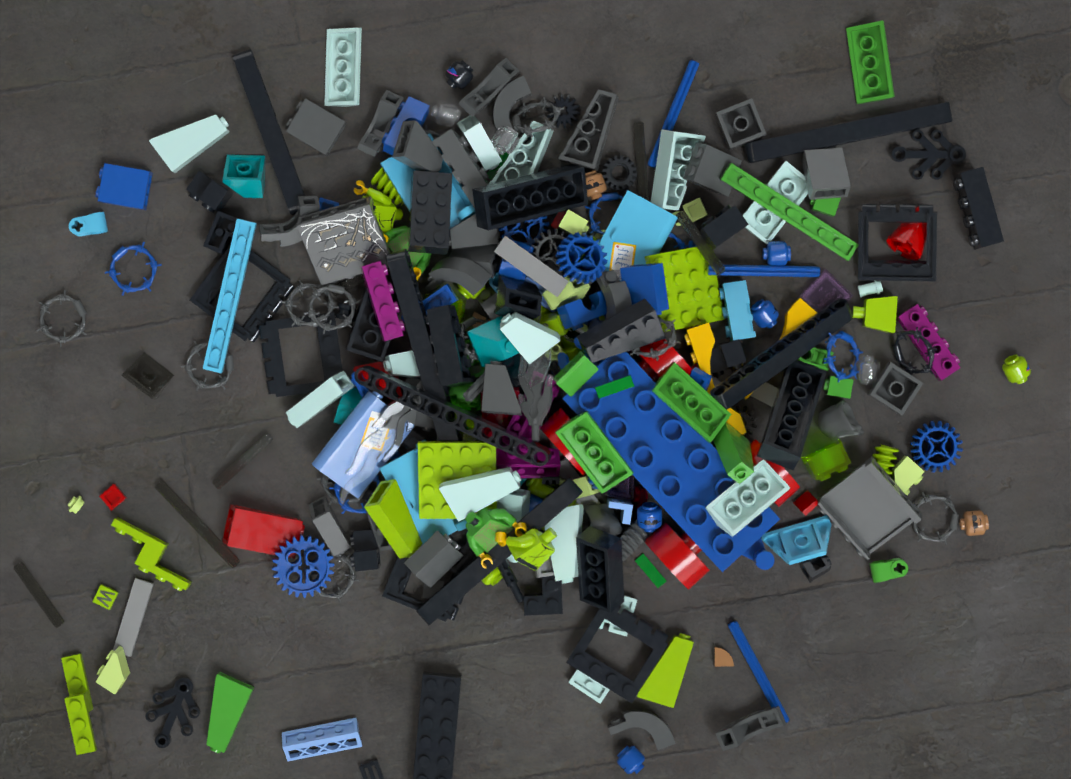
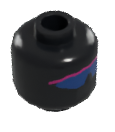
(459, 75)

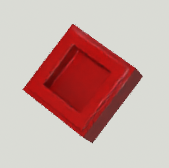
(557, 220)
(113, 497)
(806, 503)

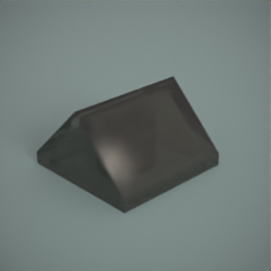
(148, 376)

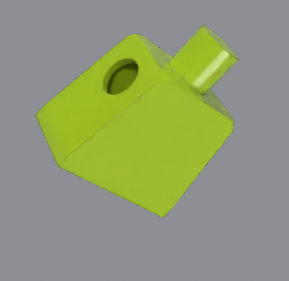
(878, 313)

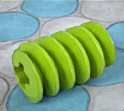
(384, 182)
(885, 456)

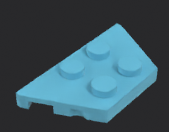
(800, 540)

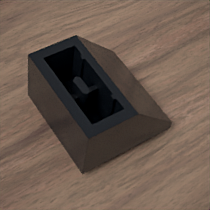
(518, 297)

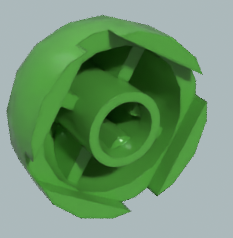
(456, 395)

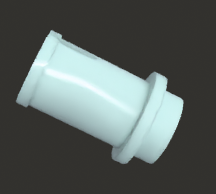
(870, 288)

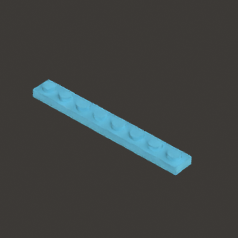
(229, 295)

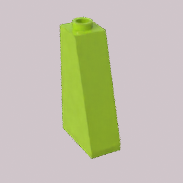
(393, 518)
(667, 675)

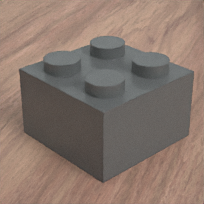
(740, 124)
(895, 388)

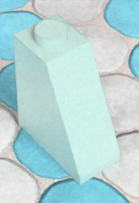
(479, 142)
(528, 336)

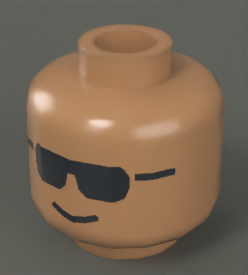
(595, 185)
(974, 523)

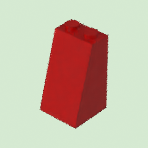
(260, 530)

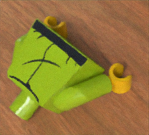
(383, 207)
(531, 548)

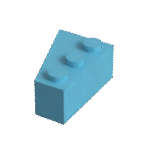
(737, 310)

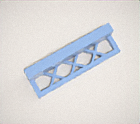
(625, 506)
(320, 736)

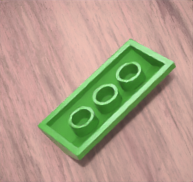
(870, 62)
(691, 402)
(594, 452)

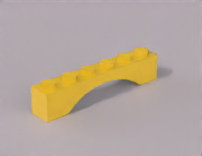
(794, 317)
(702, 342)

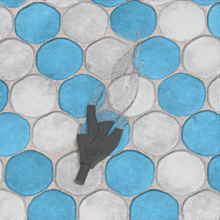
(532, 382)
(377, 442)

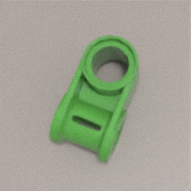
(816, 358)
(884, 569)

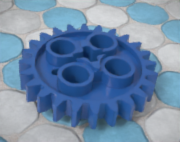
(285, 568)

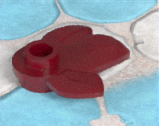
(640, 497)

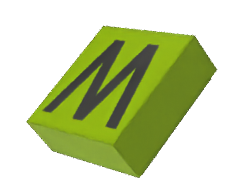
(105, 597)

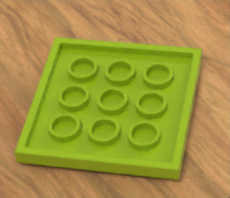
(690, 290)
(445, 462)

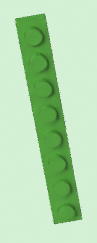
(789, 211)

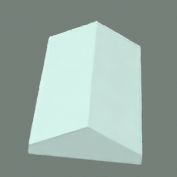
(343, 67)
(788, 183)
(747, 500)

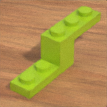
(151, 554)
(79, 704)

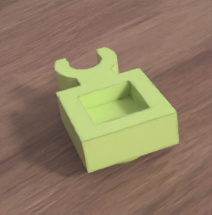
(694, 210)

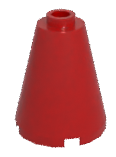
(909, 239)

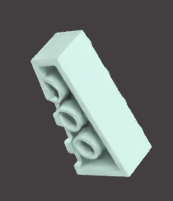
(526, 156)
(672, 159)

